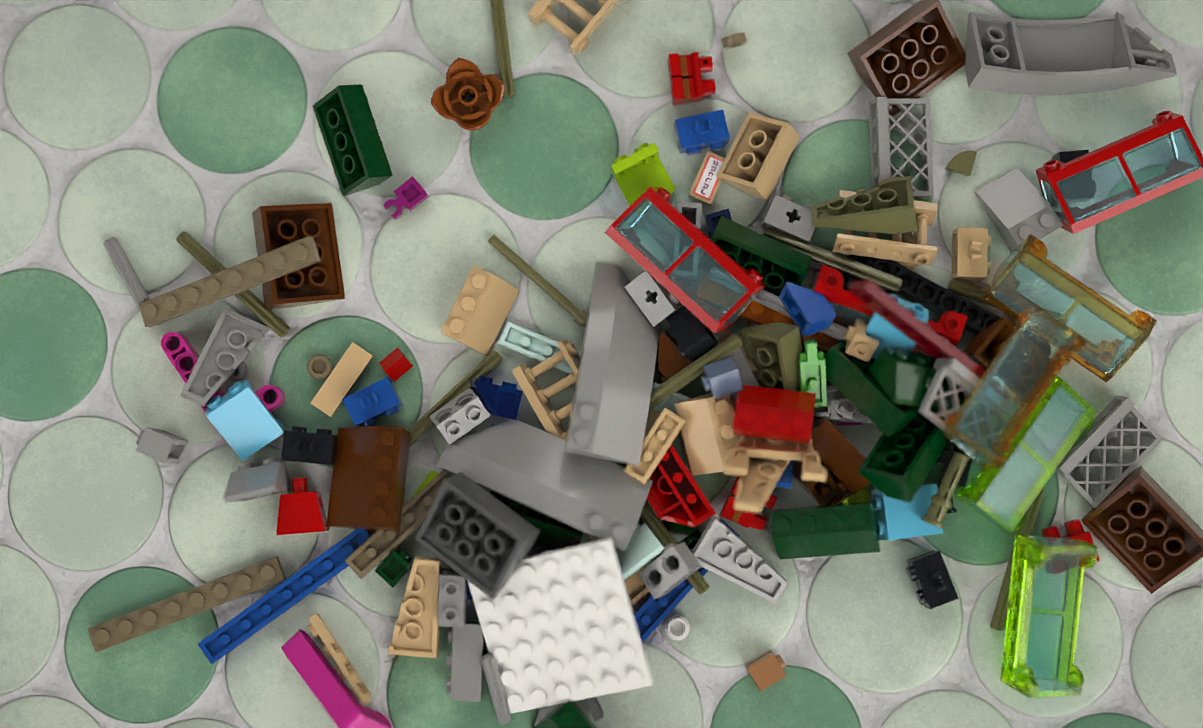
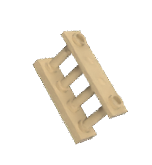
(542, 12)
(895, 249)
(539, 397)

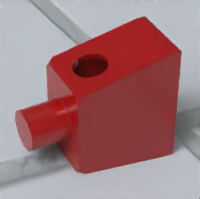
(301, 510)

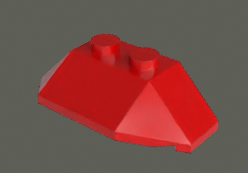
(676, 494)

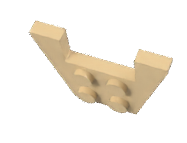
(775, 449)

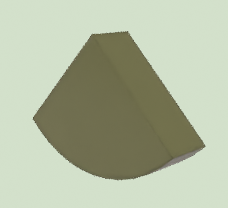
(962, 163)

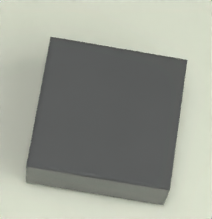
(594, 707)

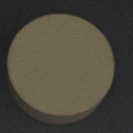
(734, 40)
(319, 367)

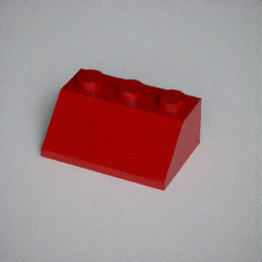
(774, 414)

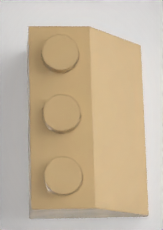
(758, 155)
(480, 310)
(707, 432)

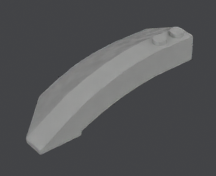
(1060, 55)
(613, 373)
(537, 473)

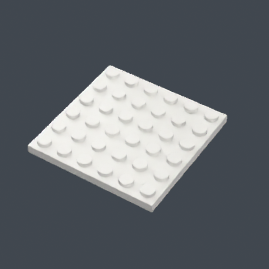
(564, 628)

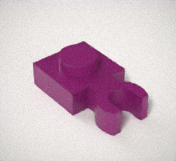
(409, 195)

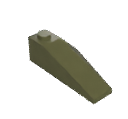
(880, 210)
(775, 354)

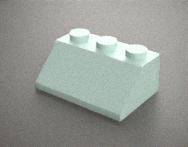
(639, 551)

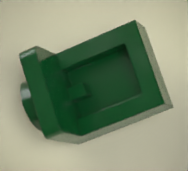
(683, 533)
(395, 566)

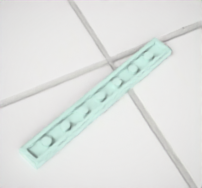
(542, 348)

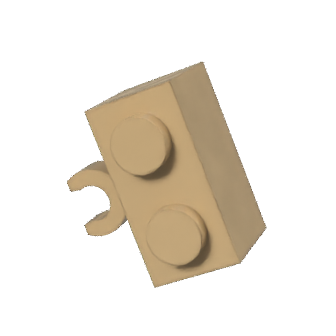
(970, 253)

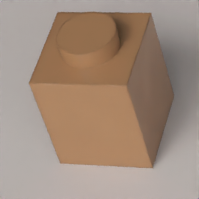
(766, 670)

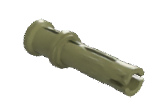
(941, 501)

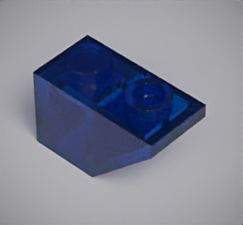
(497, 399)

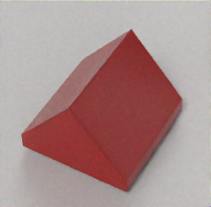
(396, 364)

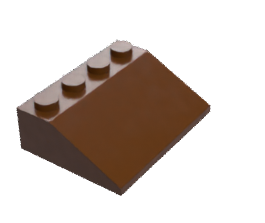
(909, 54)
(285, 224)
(369, 478)
(1146, 530)

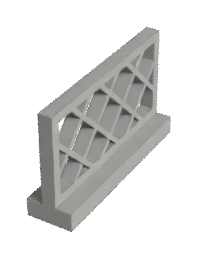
(881, 142)
(957, 376)
(1088, 440)

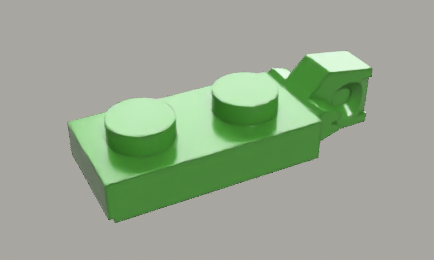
(813, 372)

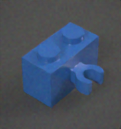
(701, 132)
(373, 402)

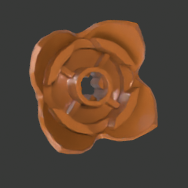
(466, 78)

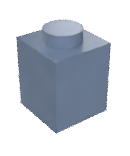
(721, 378)

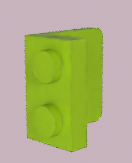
(640, 171)

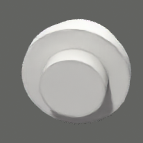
(677, 627)

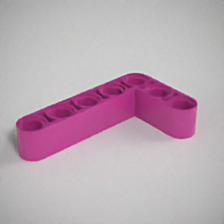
(186, 350)
(329, 686)

